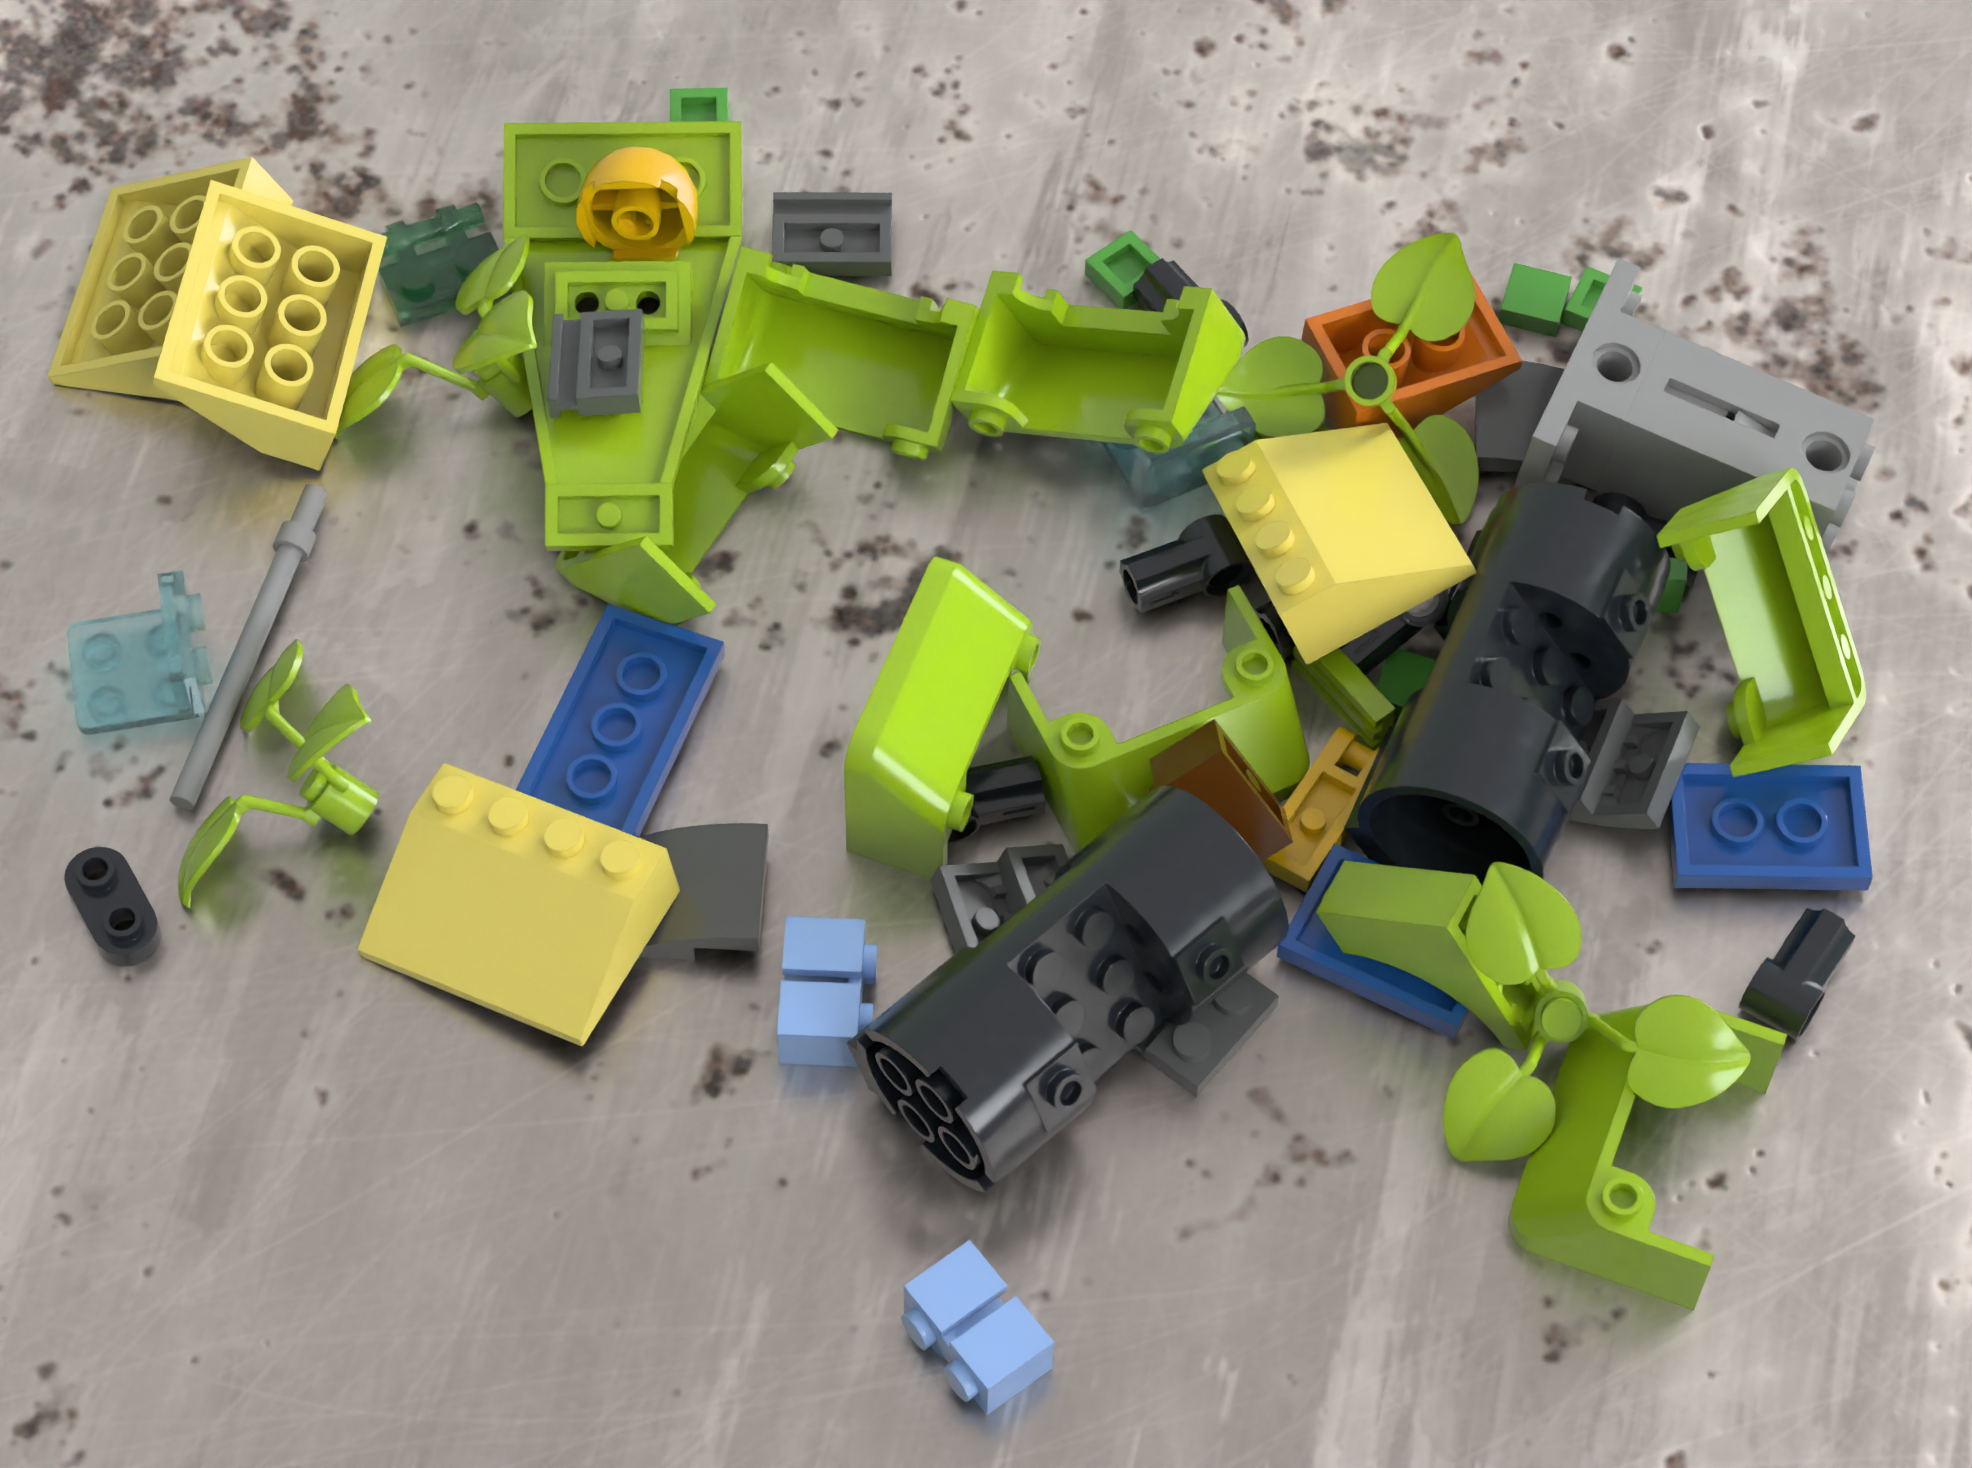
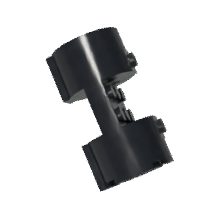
(1530, 642)
(1020, 1027)

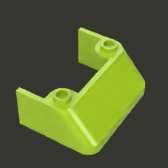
(736, 445)
(1778, 617)
(929, 717)
(1096, 780)
(1599, 1215)

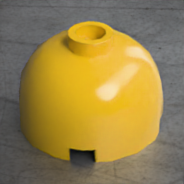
(638, 205)

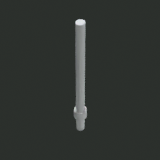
(291, 546)

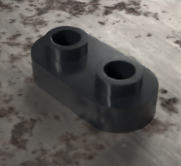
(109, 902)

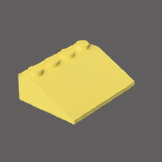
(135, 277)
(269, 322)
(1337, 531)
(517, 903)

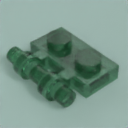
(430, 282)

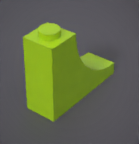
(1419, 926)

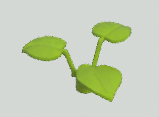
(1423, 291)
(490, 350)
(328, 788)
(1522, 930)

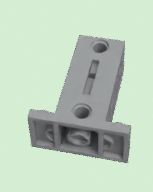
(1685, 422)

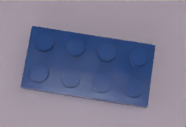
(622, 719)

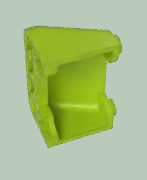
(854, 351)
(1094, 369)

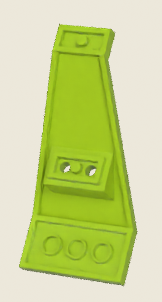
(618, 472)

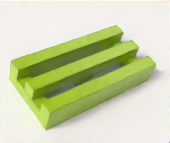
(1348, 695)

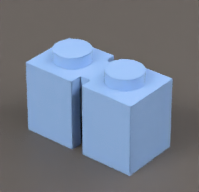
(823, 990)
(988, 1344)

